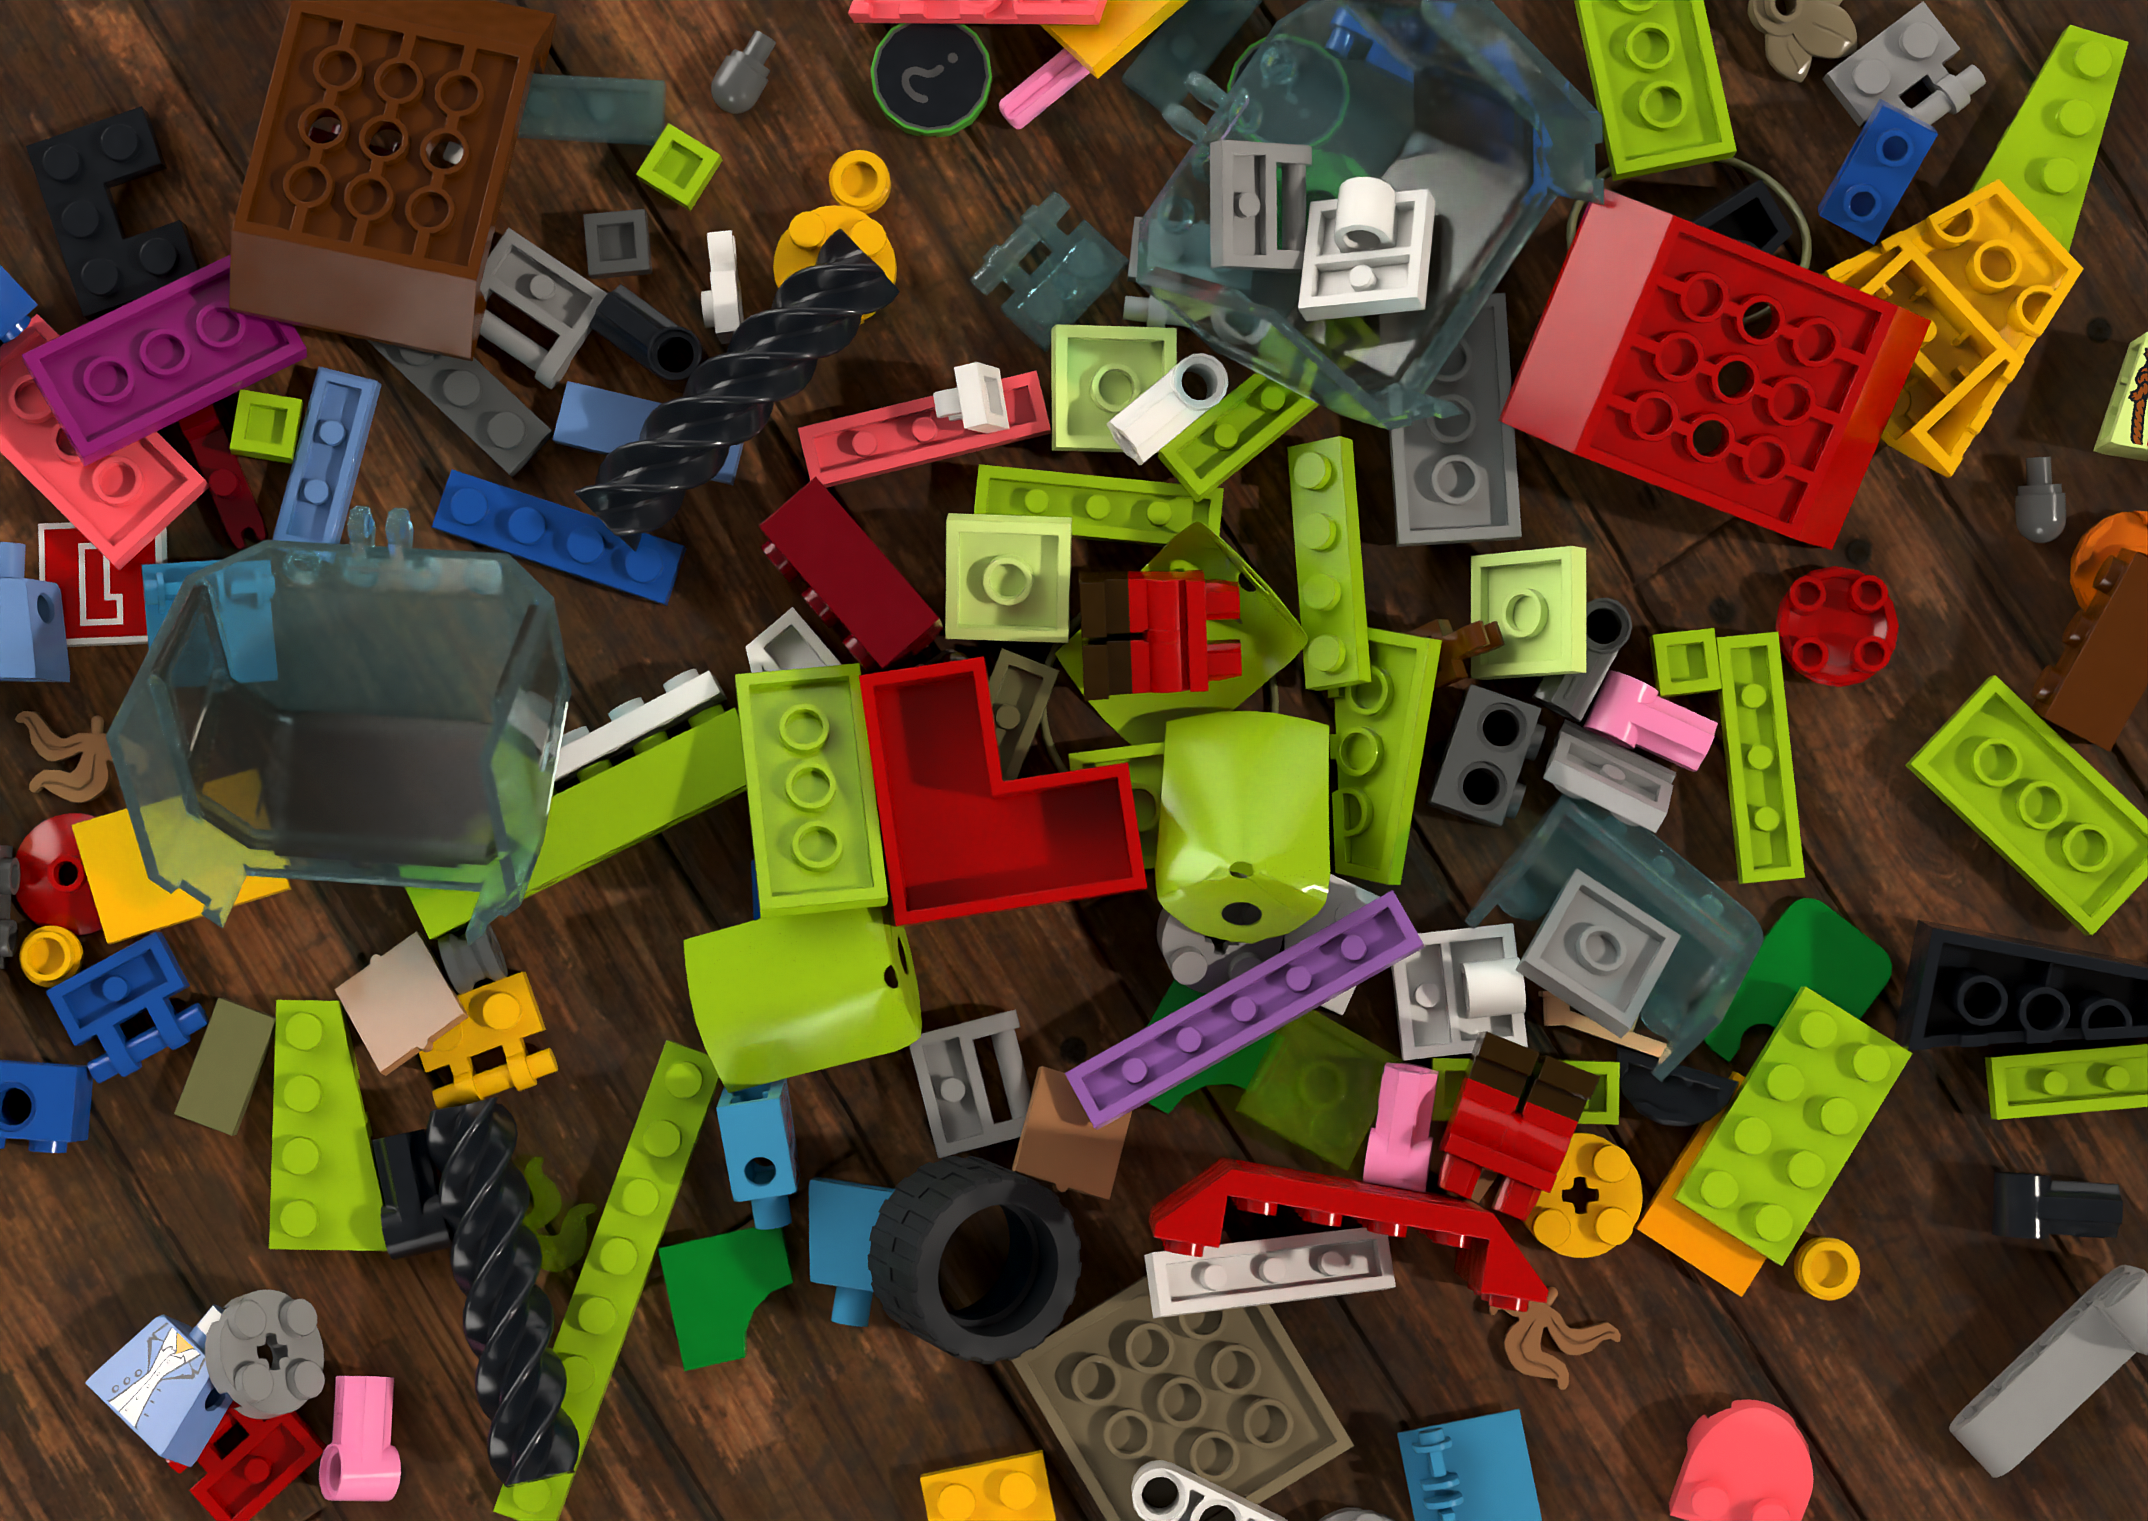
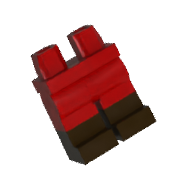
(1152, 632)
(1519, 1143)

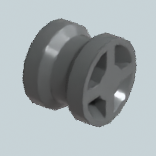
(473, 962)

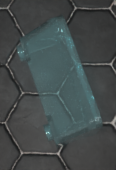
(1715, 930)

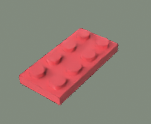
(113, 501)

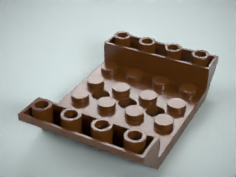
(369, 238)

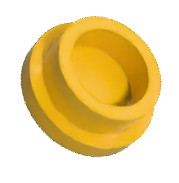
(51, 955)

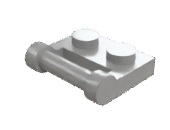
(1246, 205)
(545, 293)
(955, 1086)

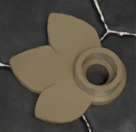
(1805, 32)

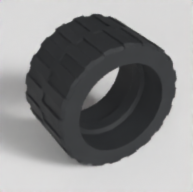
(1033, 1285)

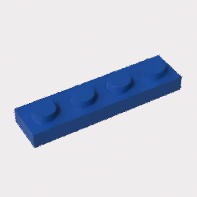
(556, 537)

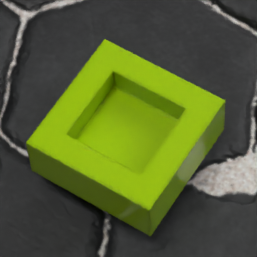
(679, 167)
(266, 426)
(1685, 662)

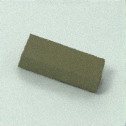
(227, 1066)

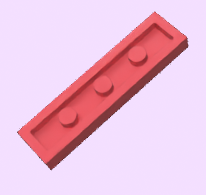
(913, 435)

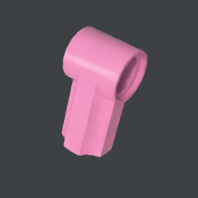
(1636, 716)
(1400, 1144)
(361, 1458)

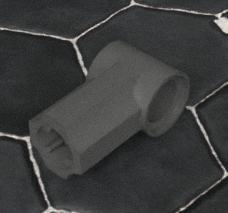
(1573, 693)

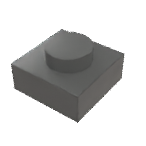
(617, 244)

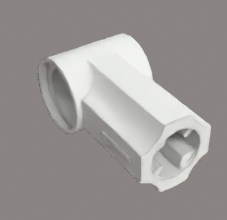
(1166, 408)

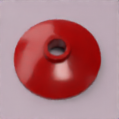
(40, 888)

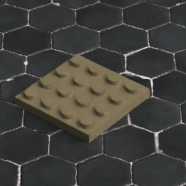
(1185, 1389)

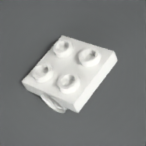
(1367, 251)
(1459, 988)

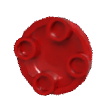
(1837, 626)

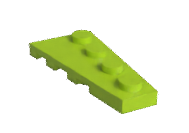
(322, 1148)

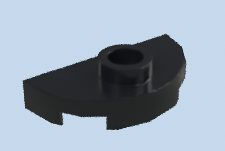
(1680, 1099)

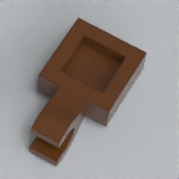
(1459, 645)

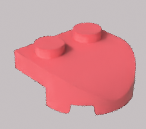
(1744, 1467)

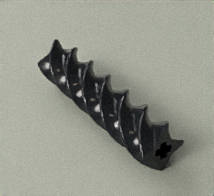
(735, 391)
(505, 1312)

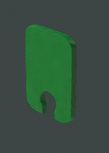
(1803, 949)

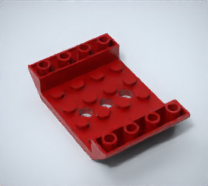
(1637, 352)
(1484, 1255)

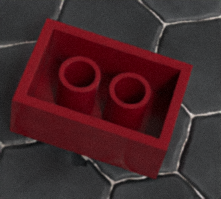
(849, 580)

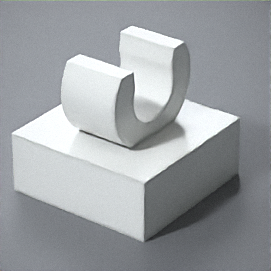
(975, 400)

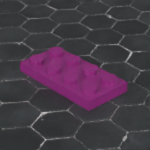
(157, 362)

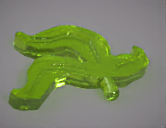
(568, 1246)

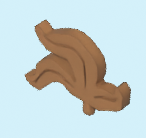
(93, 771)
(1524, 1339)

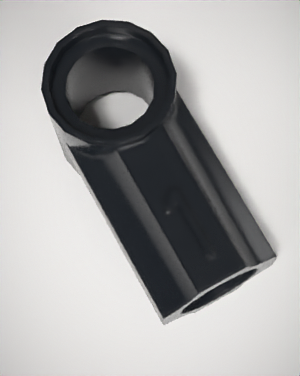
(646, 335)
(410, 1191)
(2037, 1206)

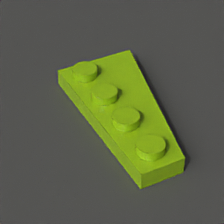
(2058, 130)
(1380, 754)

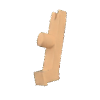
(1558, 1013)

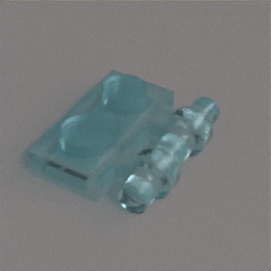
(1063, 284)

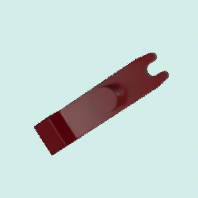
(224, 475)

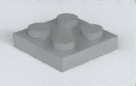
(1598, 953)

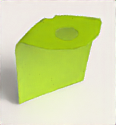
(1267, 637)
(1249, 794)
(801, 993)

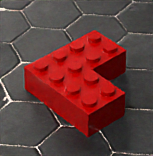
(963, 835)

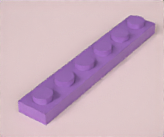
(1244, 1010)

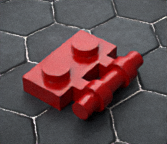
(257, 1468)

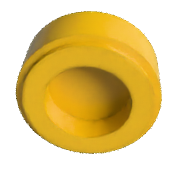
(860, 181)
(1826, 1268)

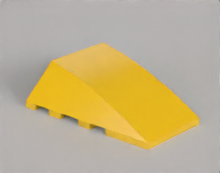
(1989, 288)

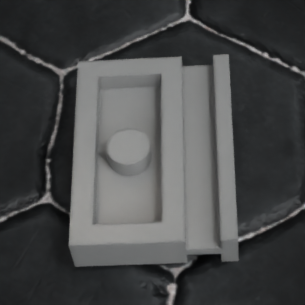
(1609, 776)

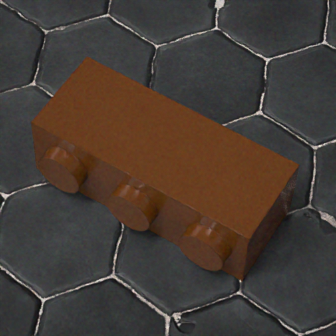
(2104, 657)

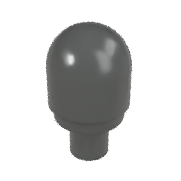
(743, 75)
(2040, 504)

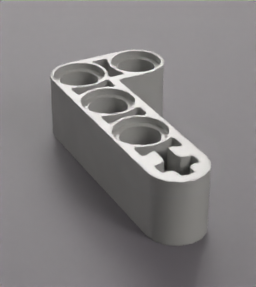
(2057, 1372)

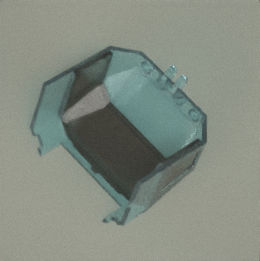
(1392, 94)
(348, 722)

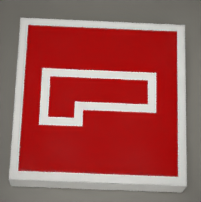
(97, 599)

